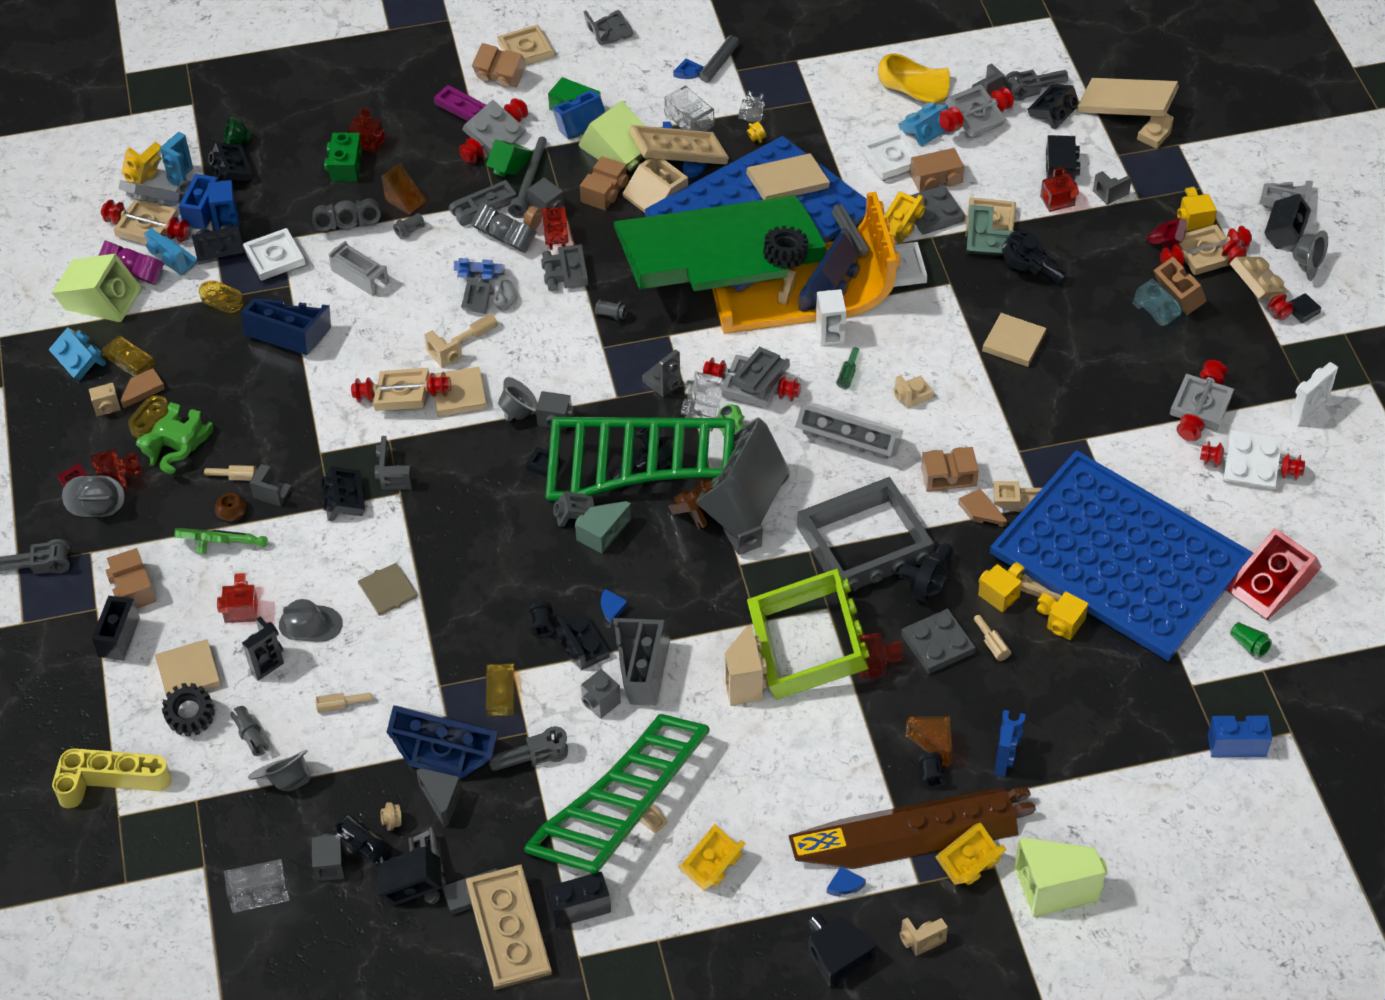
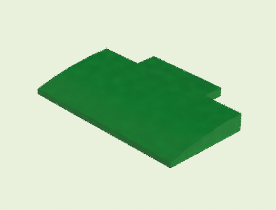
(713, 243)

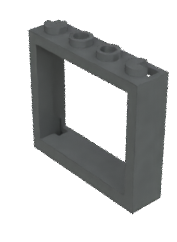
(855, 502)

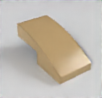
(1012, 497)

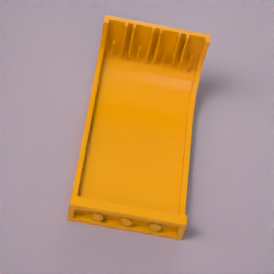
(759, 306)

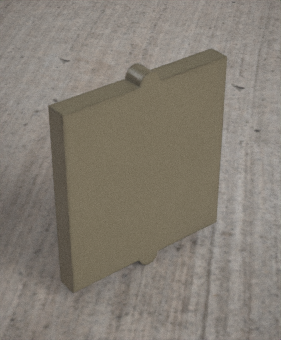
(387, 589)

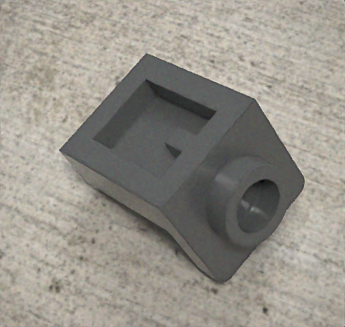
(477, 295)
(571, 506)

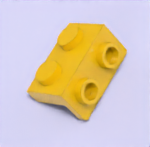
(141, 167)
(903, 214)
(970, 855)
(711, 857)

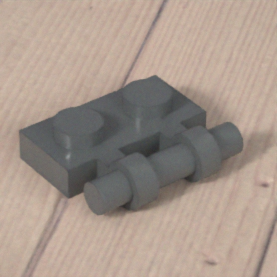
(572, 265)

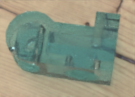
(1157, 302)

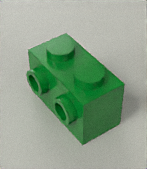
(344, 157)

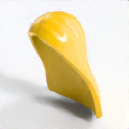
(914, 79)

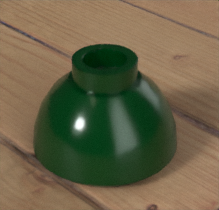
(236, 132)

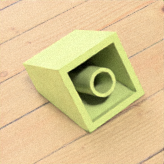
(611, 138)
(97, 287)
(1058, 875)

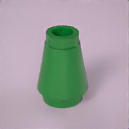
(1252, 640)

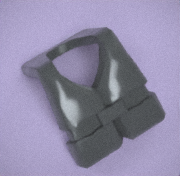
(613, 25)

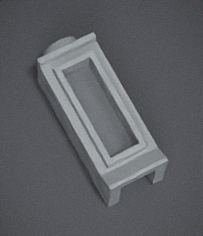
(357, 268)

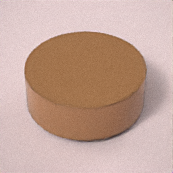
(533, 217)

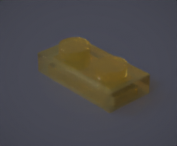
(127, 356)
(500, 689)

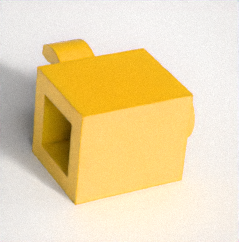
(1197, 210)
(1001, 586)
(1064, 615)

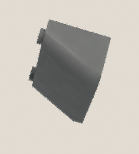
(748, 480)

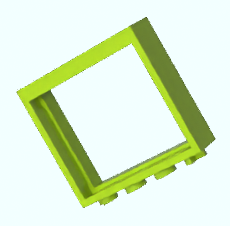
(794, 595)

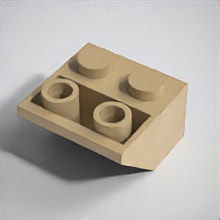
(653, 182)
(745, 669)

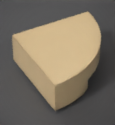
(789, 284)

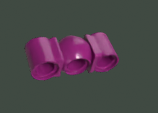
(139, 265)

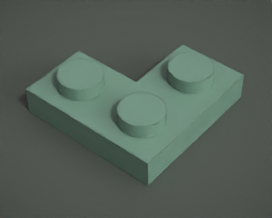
(981, 236)

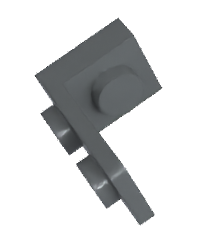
(664, 375)
(391, 477)

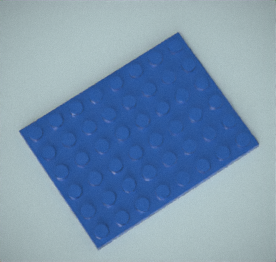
(733, 186)
(1123, 553)

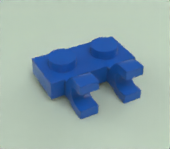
(487, 267)
(1008, 742)

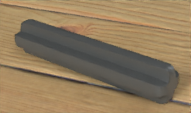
(719, 58)
(845, 221)

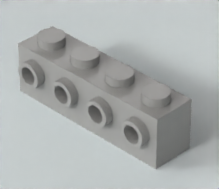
(849, 429)

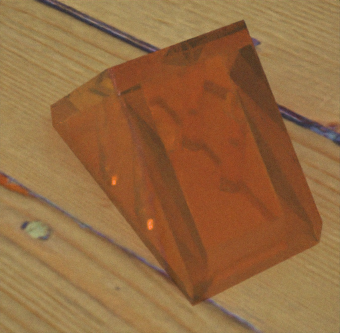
(401, 190)
(932, 735)

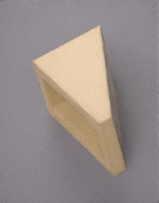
(653, 819)

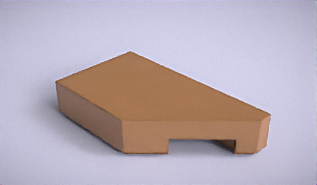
(141, 387)
(981, 509)

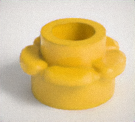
(756, 132)

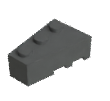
(642, 657)

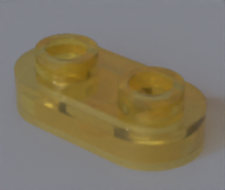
(224, 297)
(146, 416)

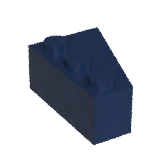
(286, 325)

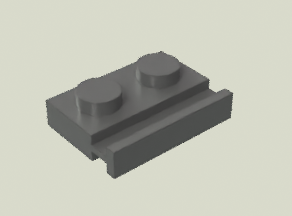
(761, 372)

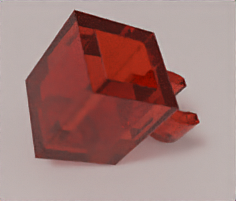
(370, 130)
(1059, 191)
(555, 226)
(109, 465)
(239, 601)
(879, 655)

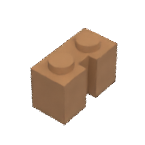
(499, 66)
(937, 168)
(604, 183)
(1182, 287)
(949, 470)
(130, 578)

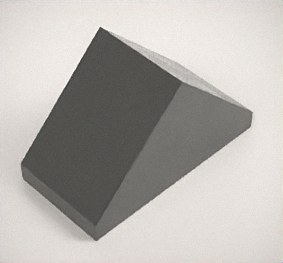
(441, 792)

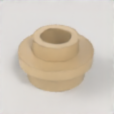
(391, 816)

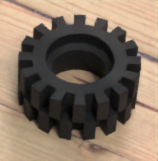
(780, 238)
(194, 723)

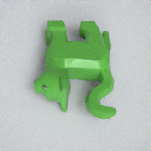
(174, 434)

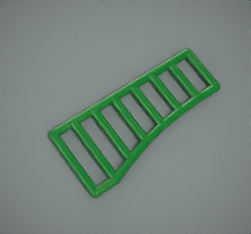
(630, 424)
(597, 793)

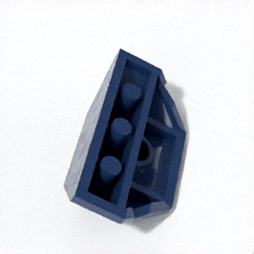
(833, 272)
(440, 741)

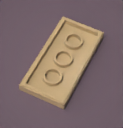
(1128, 97)
(678, 144)
(508, 927)

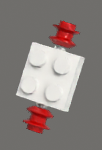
(1252, 459)

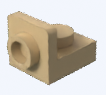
(1156, 130)
(441, 351)
(912, 391)
(104, 399)
(925, 938)

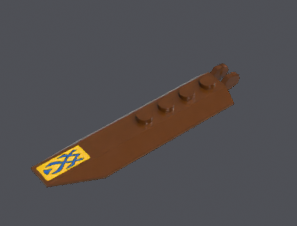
(910, 829)

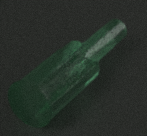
(848, 370)

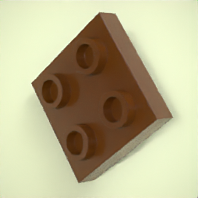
(686, 501)

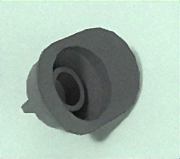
(1311, 252)
(516, 400)
(93, 496)
(309, 621)
(285, 773)

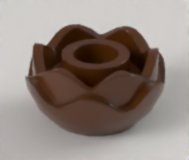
(230, 507)

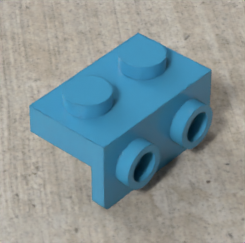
(924, 123)
(176, 158)
(169, 252)
(76, 353)

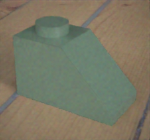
(602, 524)

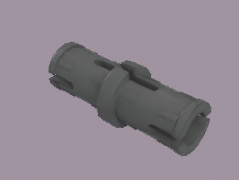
(249, 731)

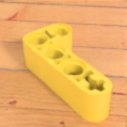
(146, 773)

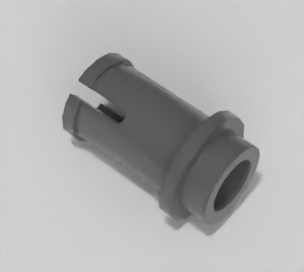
(408, 225)
(611, 309)

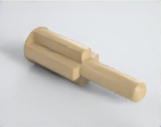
(478, 328)
(235, 472)
(993, 640)
(339, 701)

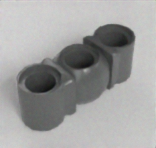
(336, 220)
(503, 228)

